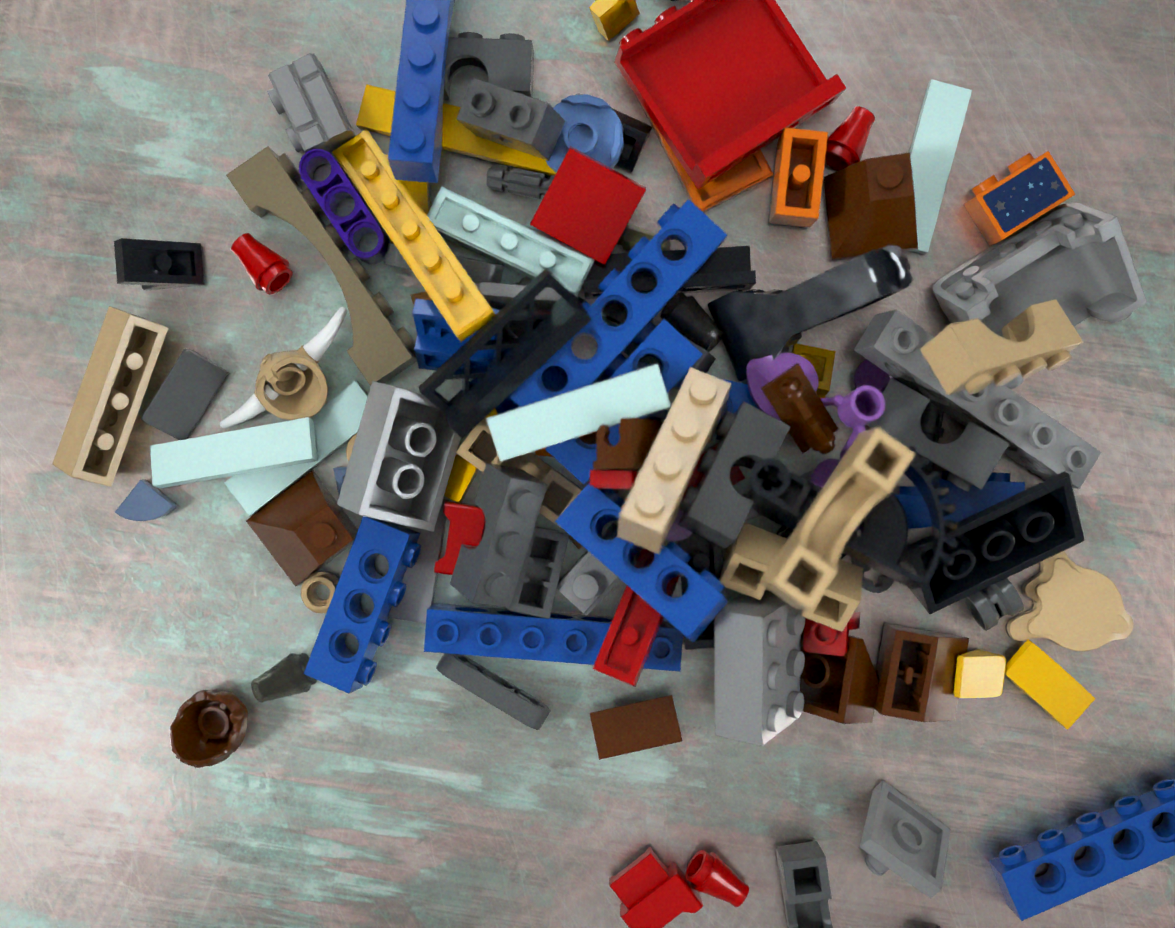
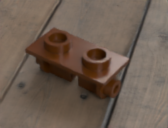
(802, 409)

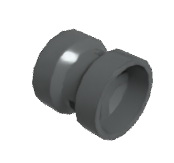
(994, 603)

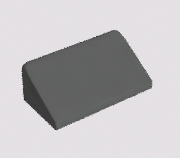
(184, 395)

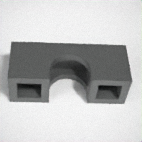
(504, 60)
(967, 458)
(714, 506)
(511, 507)
(804, 885)

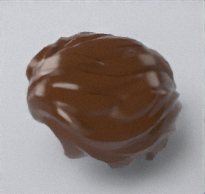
(208, 728)

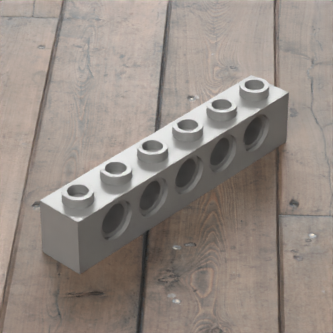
(1034, 437)

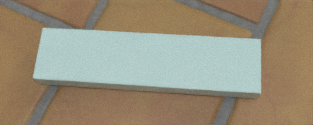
(934, 152)
(507, 240)
(578, 412)
(333, 428)
(233, 453)

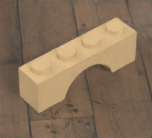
(973, 356)
(671, 461)
(813, 549)

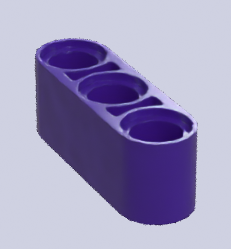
(331, 192)

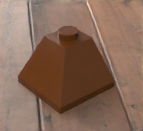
(871, 206)
(303, 528)
(840, 686)

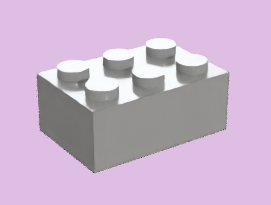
(399, 459)
(757, 668)

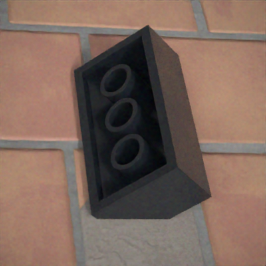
(999, 542)

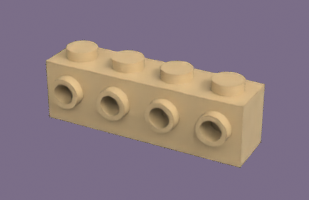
(109, 397)

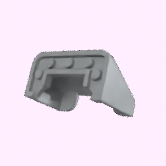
(1062, 256)

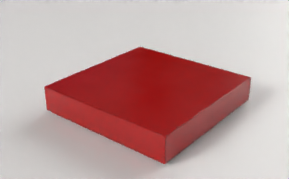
(587, 205)

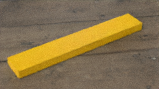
(377, 117)
(414, 236)

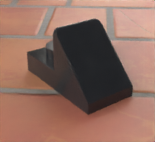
(158, 263)

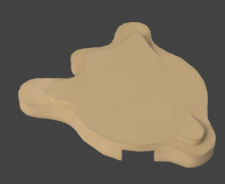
(1071, 607)

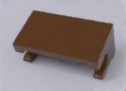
(633, 447)
(635, 727)

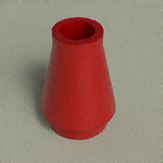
(849, 139)
(263, 265)
(713, 877)

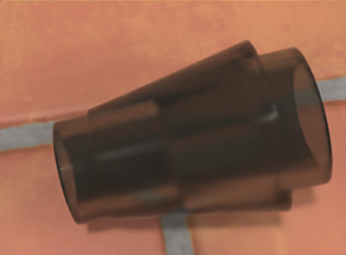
(692, 321)
(283, 679)

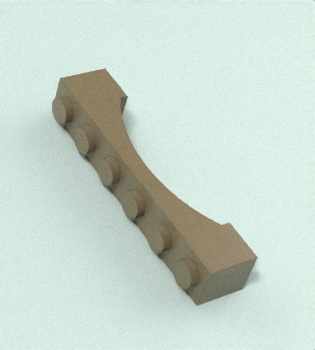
(269, 187)

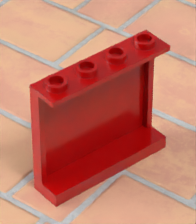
(723, 80)

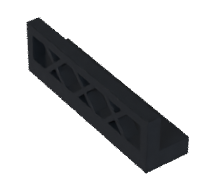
(723, 271)
(518, 360)

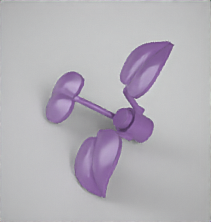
(854, 409)

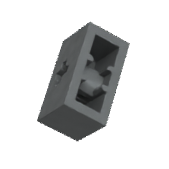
(511, 119)
(540, 573)

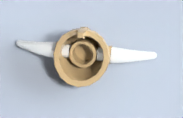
(291, 380)

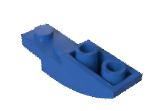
(966, 503)

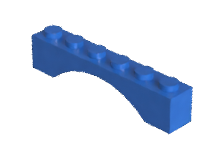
(420, 91)

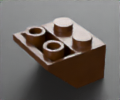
(918, 673)

